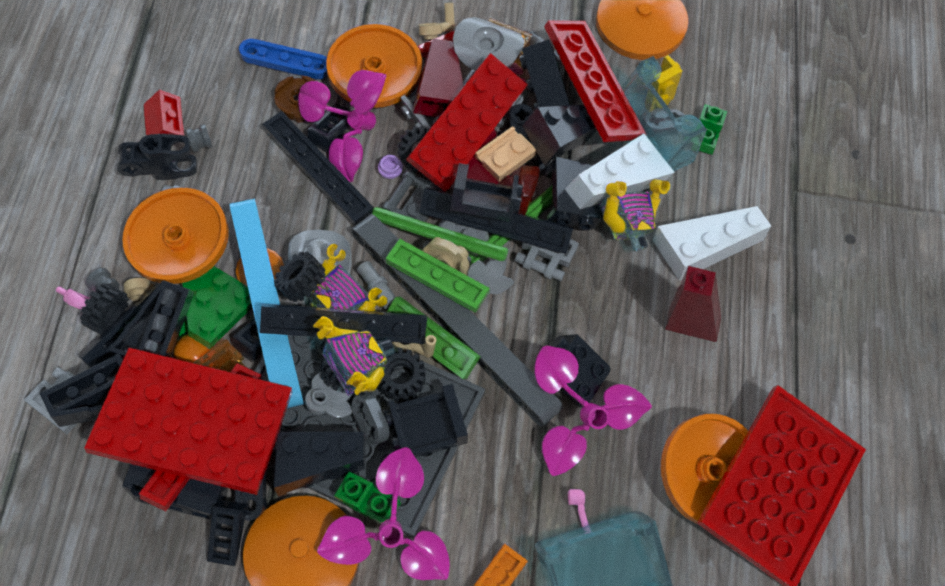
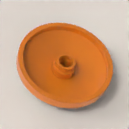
(642, 26)
(376, 50)
(175, 235)
(697, 460)
(285, 545)

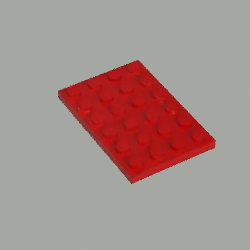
(190, 421)
(782, 487)

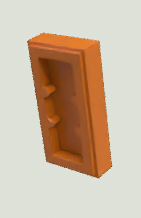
(503, 568)

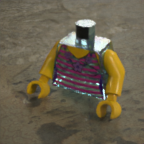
(632, 213)
(341, 290)
(354, 356)

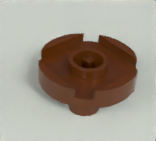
(285, 95)

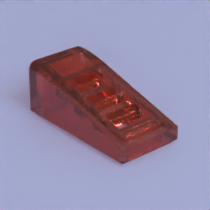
(528, 178)

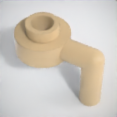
(431, 30)
(137, 288)
(424, 349)

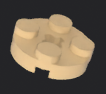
(448, 252)

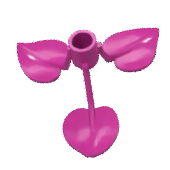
(364, 91)
(622, 409)
(346, 536)

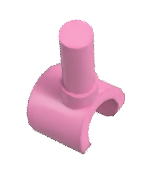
(577, 497)

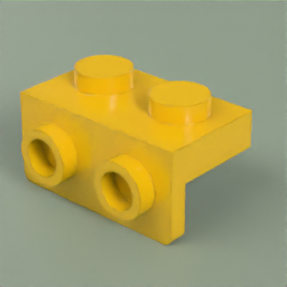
(669, 79)

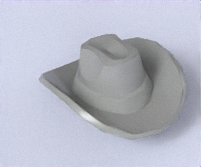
(478, 38)
(317, 242)

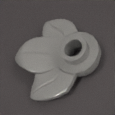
(491, 275)
(333, 401)

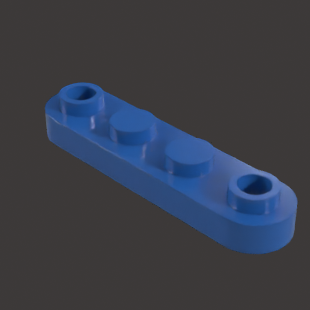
(283, 58)

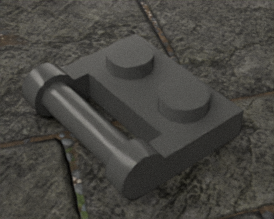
(413, 205)

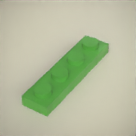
(437, 275)
(448, 349)

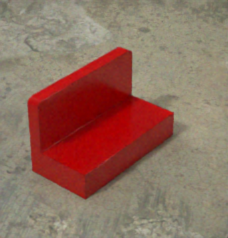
(163, 114)

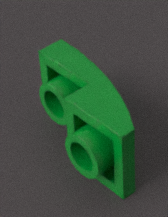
(713, 121)
(365, 498)

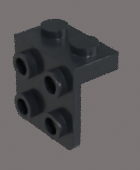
(591, 369)

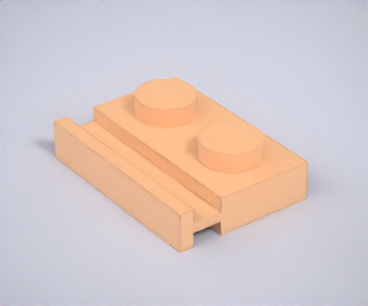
(505, 154)

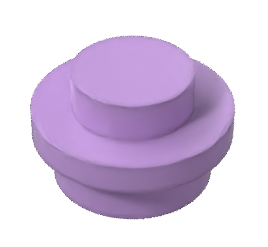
(390, 167)

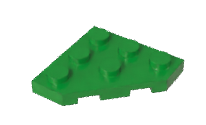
(216, 306)

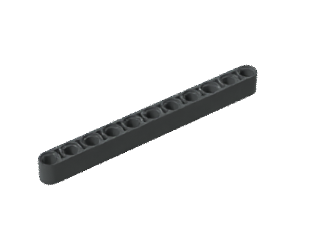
(465, 326)

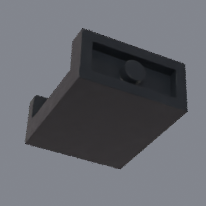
(485, 198)
(564, 208)
(428, 423)

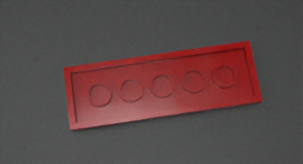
(594, 80)
(466, 122)

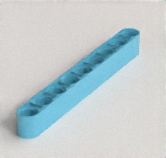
(263, 291)

